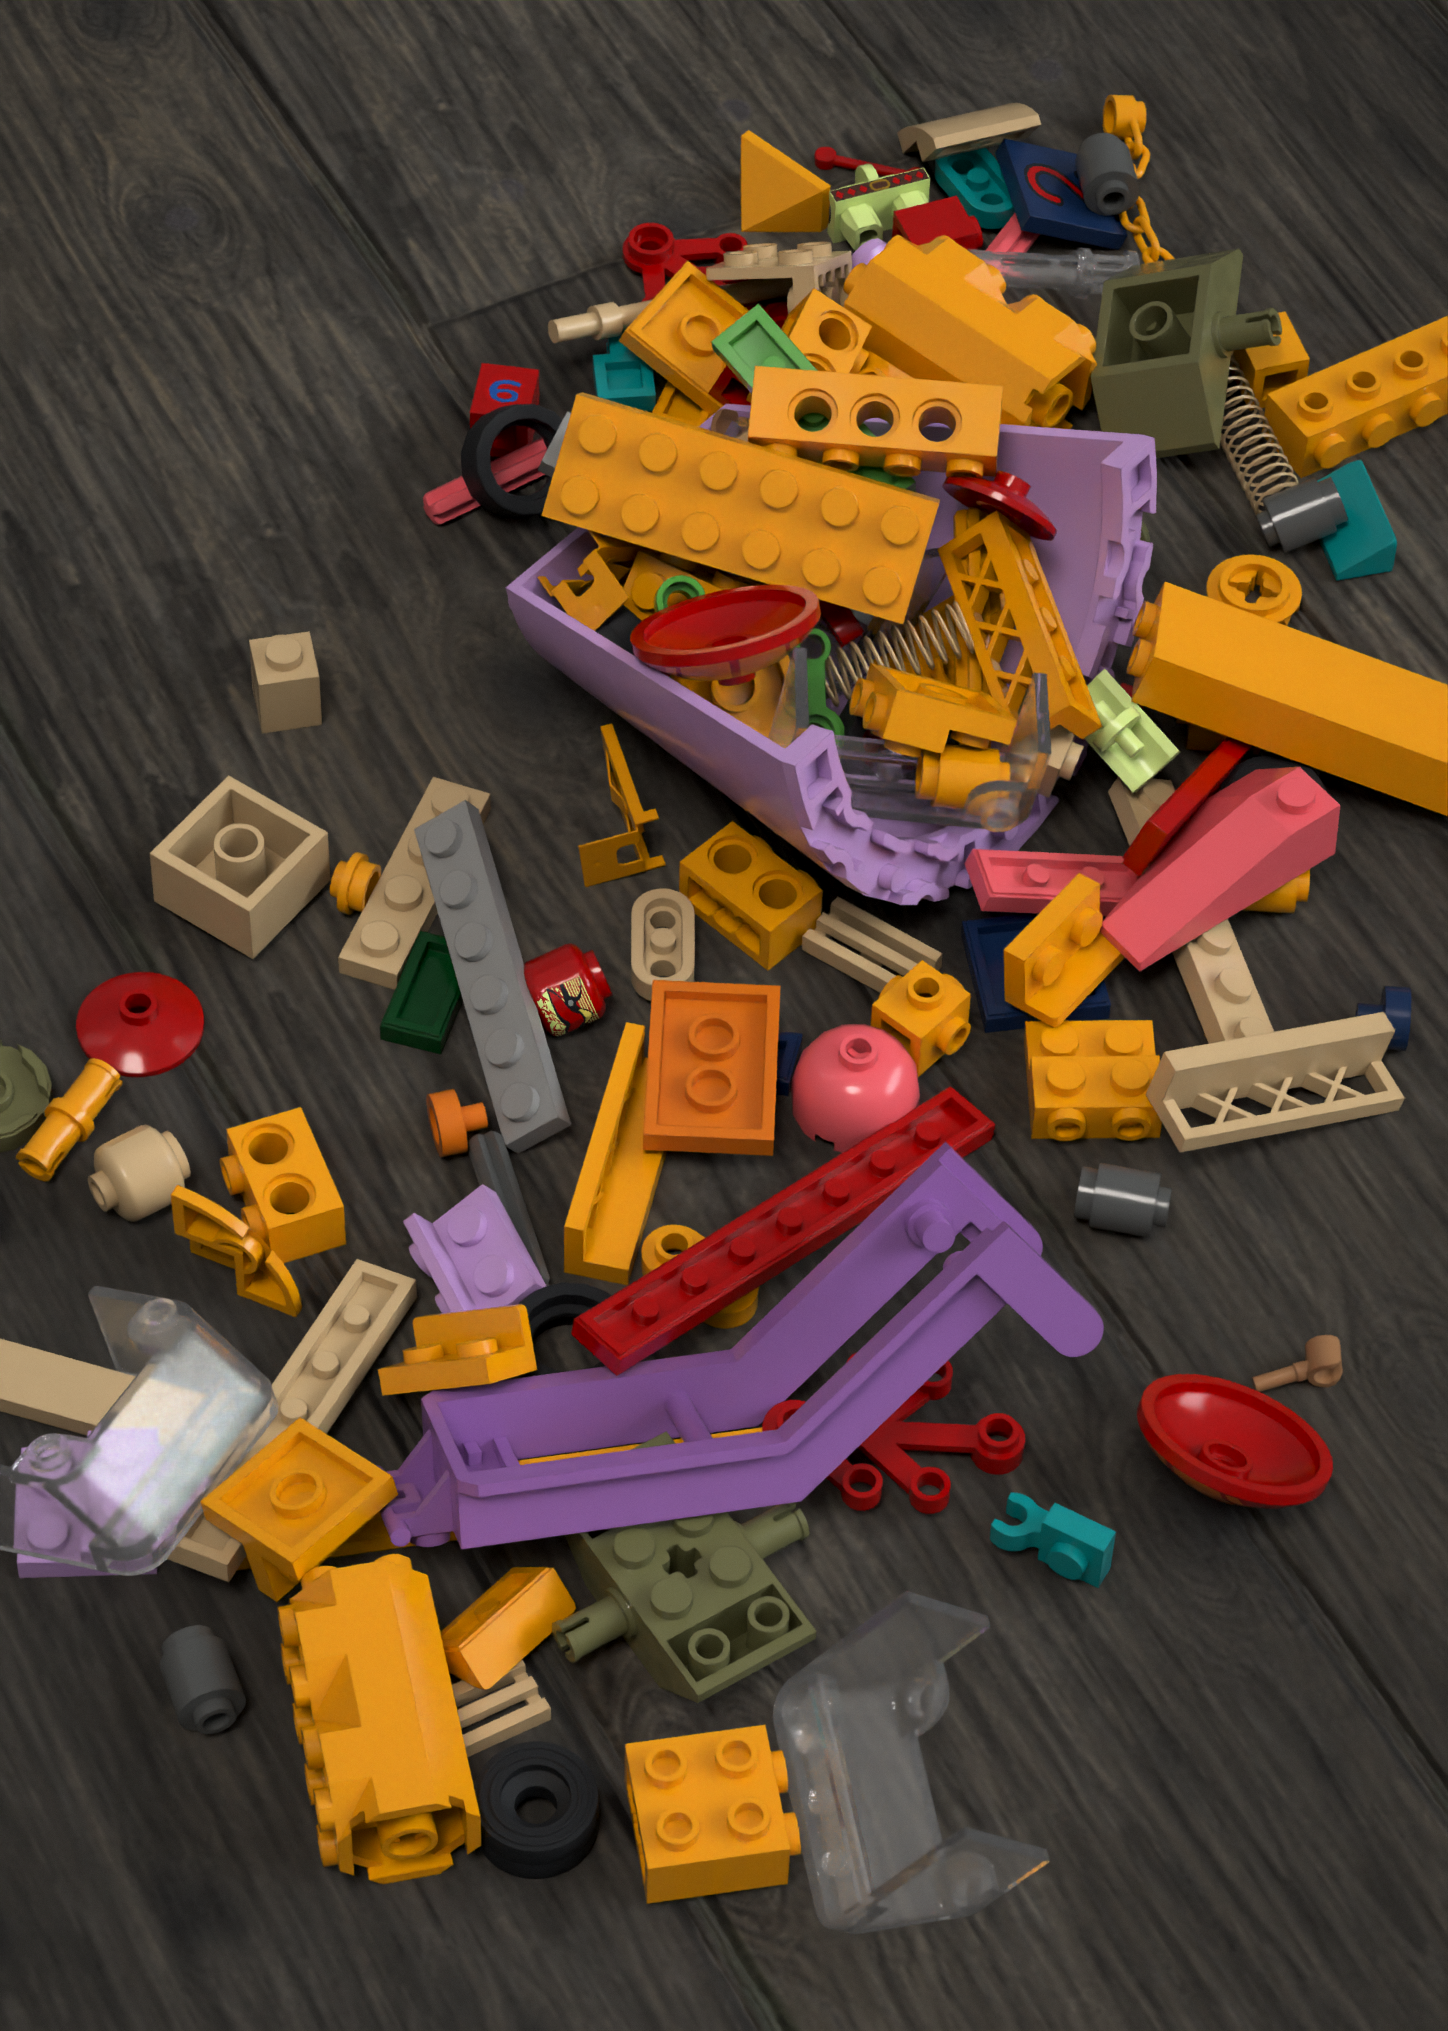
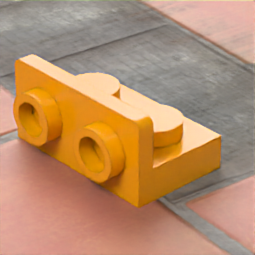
(1060, 955)
(463, 1350)

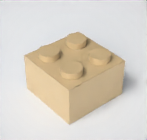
(240, 866)

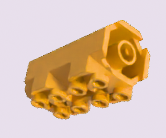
(945, 319)
(378, 1721)

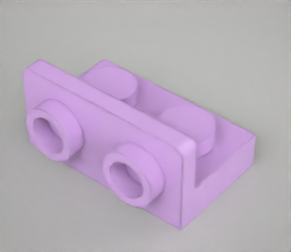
(474, 1255)

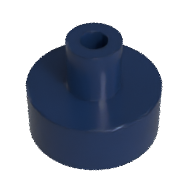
(1397, 1007)

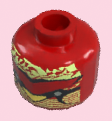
(567, 988)

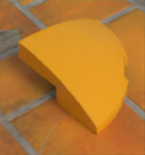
(231, 1242)

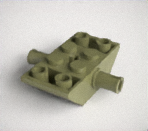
(1169, 349)
(689, 1596)

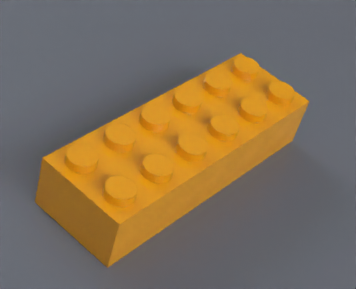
(740, 507)

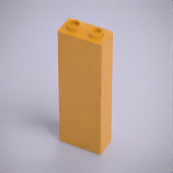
(1293, 695)

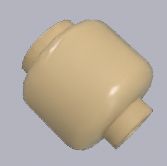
(138, 1172)

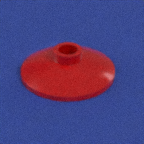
(1005, 495)
(144, 1041)

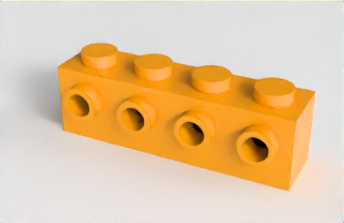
(1362, 400)

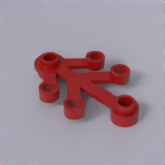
(655, 252)
(893, 1436)

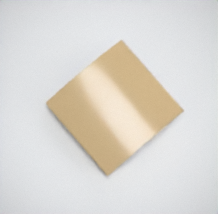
(969, 131)

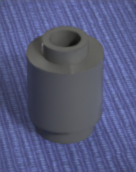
(1106, 174)
(1301, 514)
(1122, 1199)
(201, 1680)

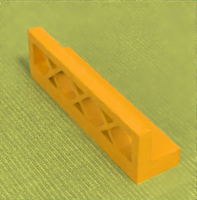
(1031, 610)
(616, 1175)

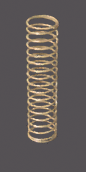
(1231, 456)
(959, 620)

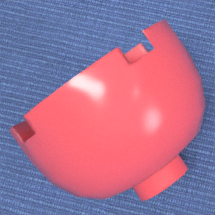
(853, 1084)

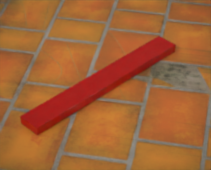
(775, 1233)

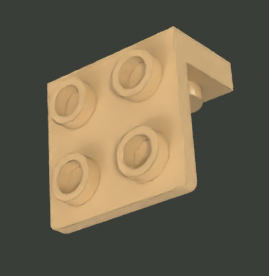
(809, 266)

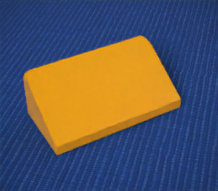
(505, 1624)

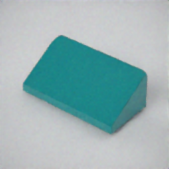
(1366, 540)

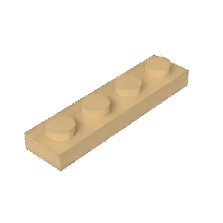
(403, 896)

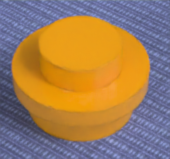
(354, 883)

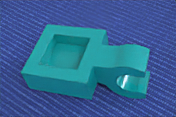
(623, 377)
(1066, 1540)

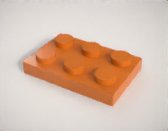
(712, 1068)

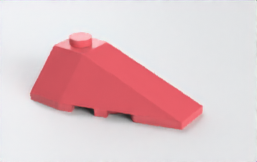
(1224, 860)

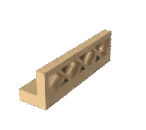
(1264, 1070)

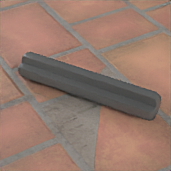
(497, 1173)

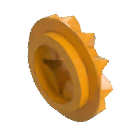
(1238, 575)

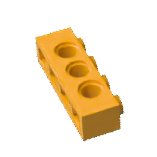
(907, 404)

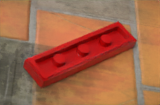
(1183, 803)

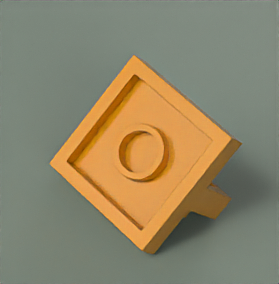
(297, 1504)

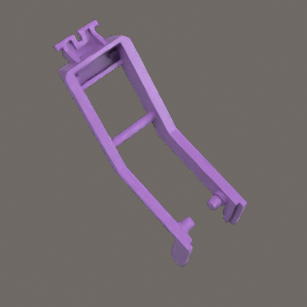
(467, 1463)

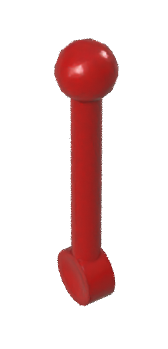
(827, 158)

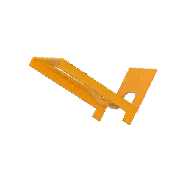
(606, 589)
(599, 857)

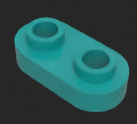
(978, 185)

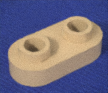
(661, 949)

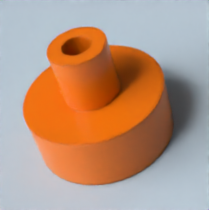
(451, 1121)

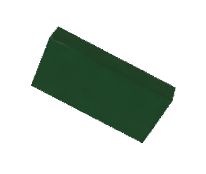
(424, 998)

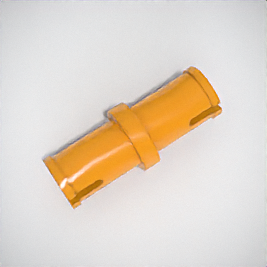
(69, 1119)

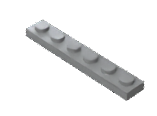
(492, 977)

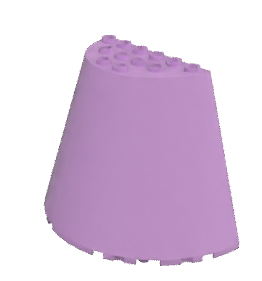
(1095, 567)

